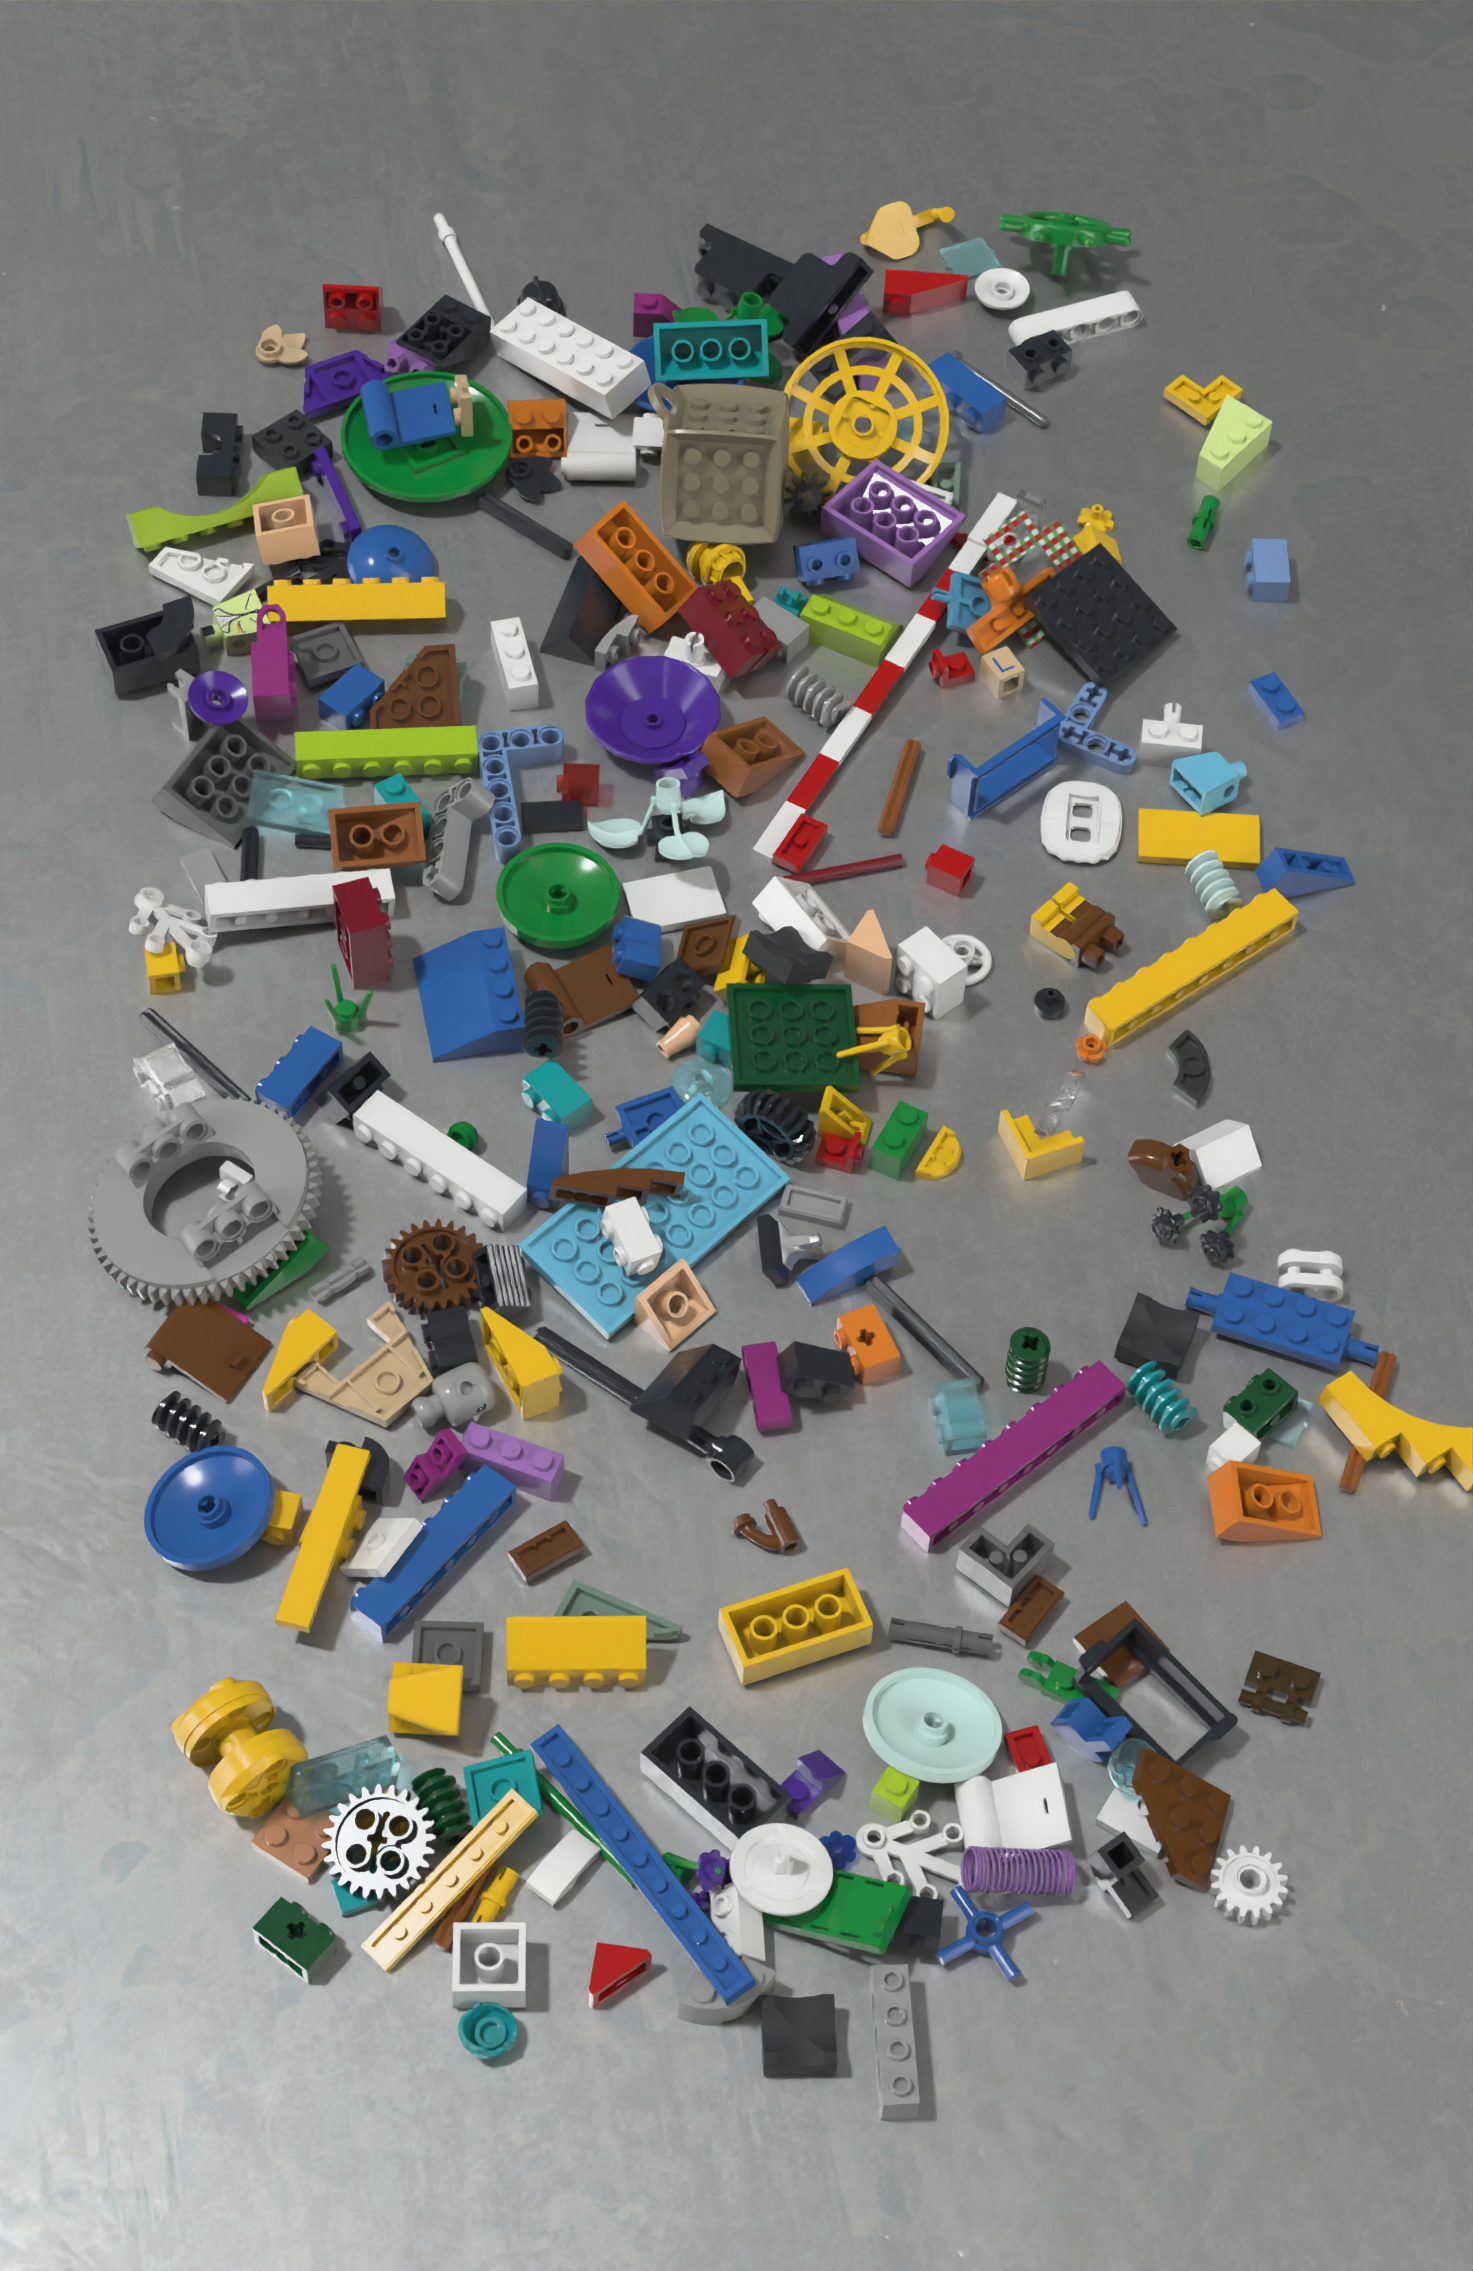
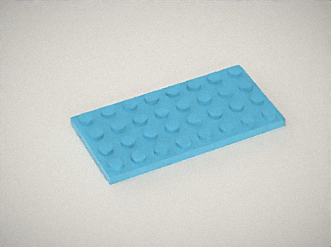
(721, 1189)

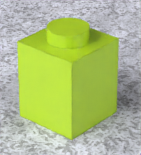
(894, 1795)

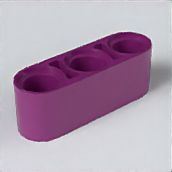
(768, 1402)

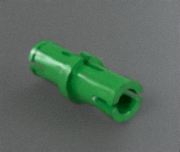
(1203, 522)

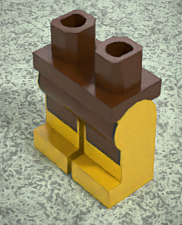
(1075, 927)

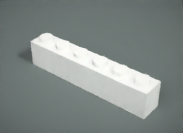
(285, 900)
(440, 1161)

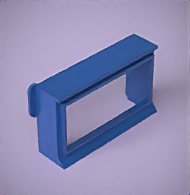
(984, 786)

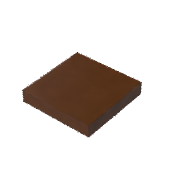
(709, 944)
(1122, 1665)

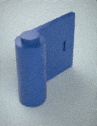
(406, 415)

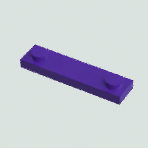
(324, 469)

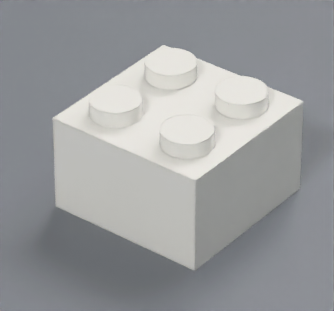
(930, 972)
(489, 1964)

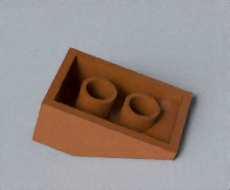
(749, 755)
(376, 836)

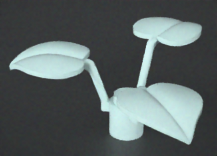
(700, 810)

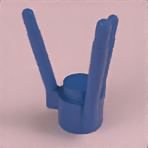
(1115, 1469)

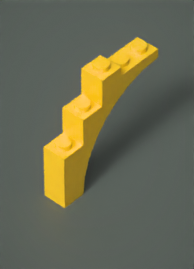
(1380, 1428)

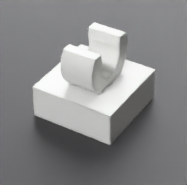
(231, 1179)

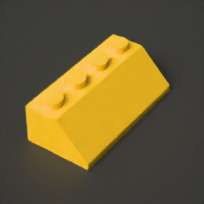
(576, 1651)

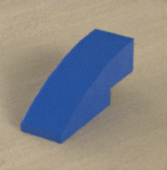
(849, 1266)

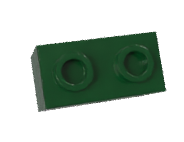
(302, 1956)

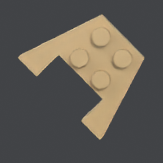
(383, 1383)

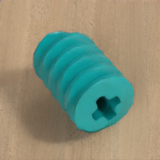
(1158, 1399)

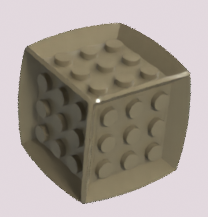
(722, 462)

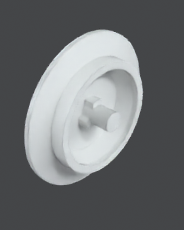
(781, 1869)

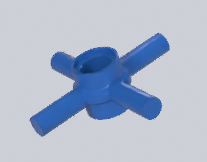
(979, 1944)

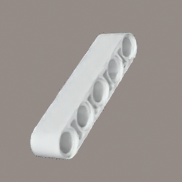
(1081, 319)

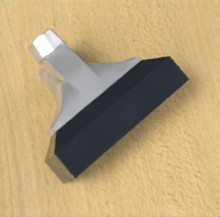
(783, 1249)

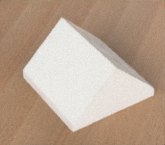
(1223, 1153)

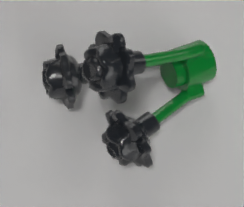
(1207, 1206)

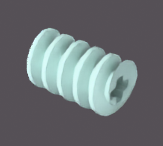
(1213, 885)

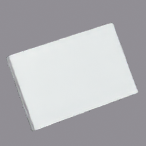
(675, 898)

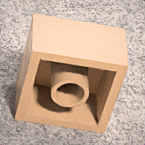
(286, 530)

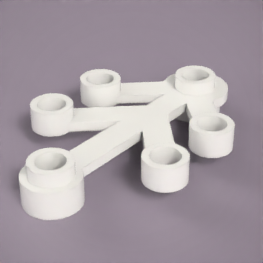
(151, 902)
(913, 1855)

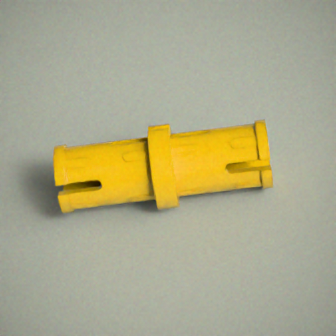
(494, 1899)

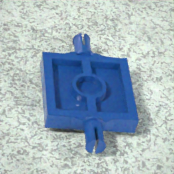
(643, 1116)

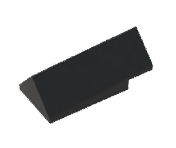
(582, 616)

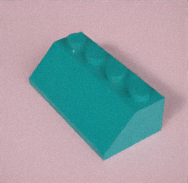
(711, 350)

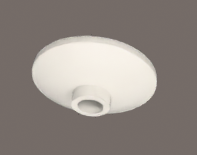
(1002, 288)

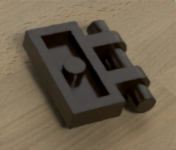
(1282, 1680)

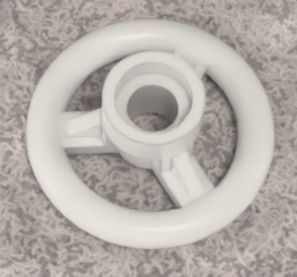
(964, 947)

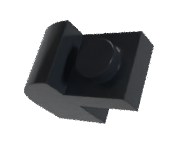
(377, 1474)
(1118, 1872)

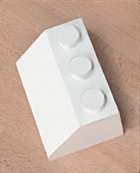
(798, 905)

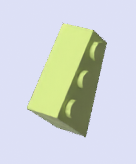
(1231, 443)

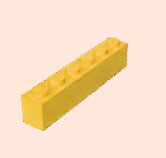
(358, 601)

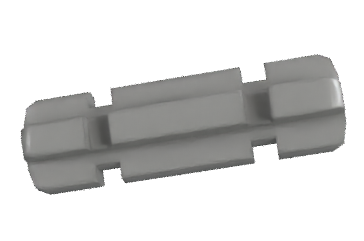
(339, 1279)

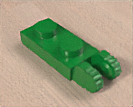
(1057, 1684)

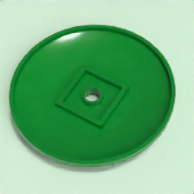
(435, 473)

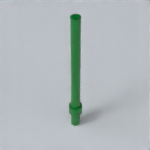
(556, 1799)

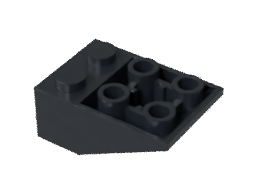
(448, 333)

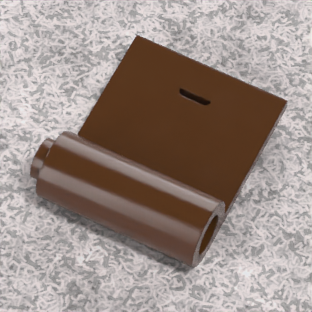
(584, 989)
(203, 1345)

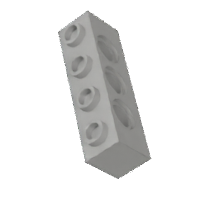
(894, 2042)

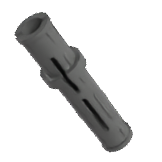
(939, 1636)

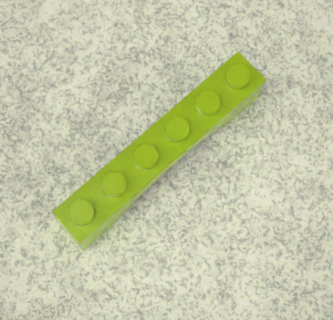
(157, 525)

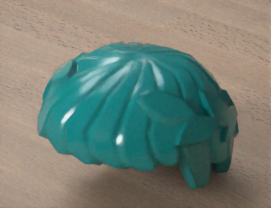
(487, 2030)

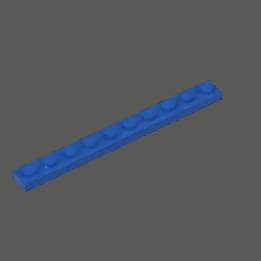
(643, 1865)

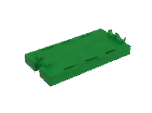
(852, 1908)

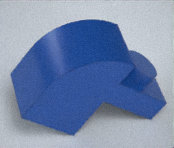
(1089, 1730)

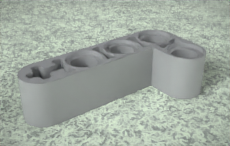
(450, 835)

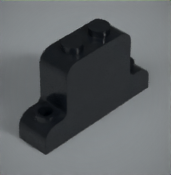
(734, 267)
(816, 296)

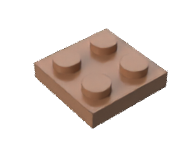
(294, 1841)

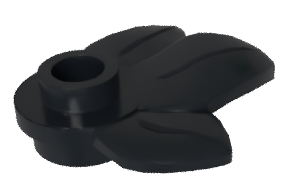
(532, 477)

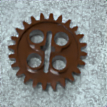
(407, 1278)

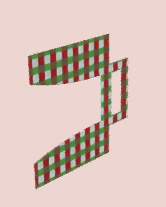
(1054, 541)

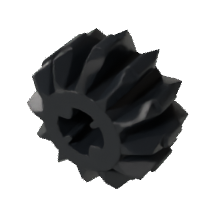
(803, 487)

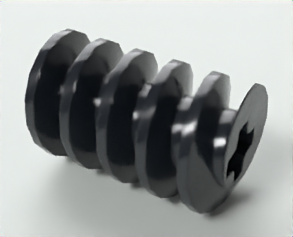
(543, 1025)
(186, 1425)

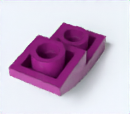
(435, 1467)

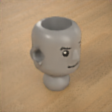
(457, 1396)

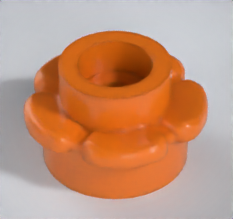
(1088, 1054)

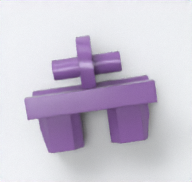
(404, 361)

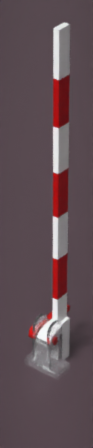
(865, 707)

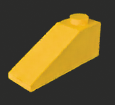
(303, 1343)

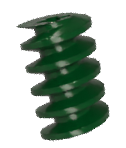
(1027, 1360)
(441, 1799)

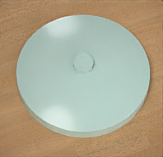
(932, 1725)

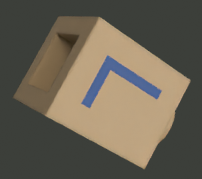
(1001, 672)

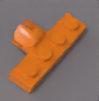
(1007, 606)

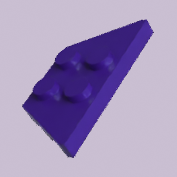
(338, 381)

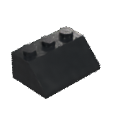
(688, 1389)

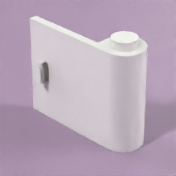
(600, 447)
(1014, 1811)

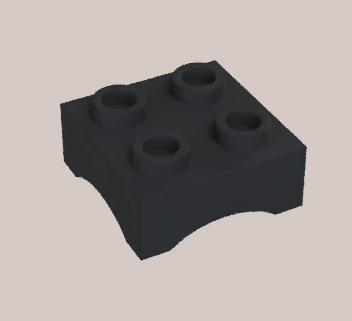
(290, 442)
(787, 956)
(1157, 1335)
(798, 2035)

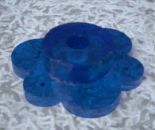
(843, 1844)

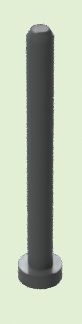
(1011, 399)

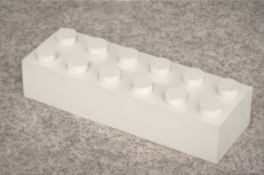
(570, 358)

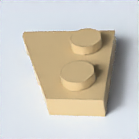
(463, 399)

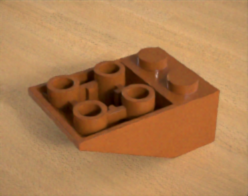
(885, 1014)

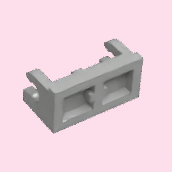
(190, 723)

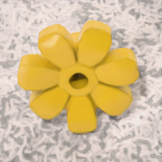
(1096, 517)

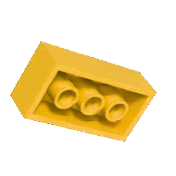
(795, 1626)

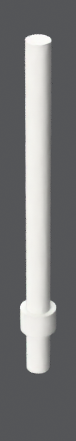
(448, 239)

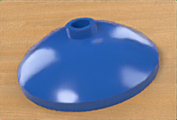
(371, 559)

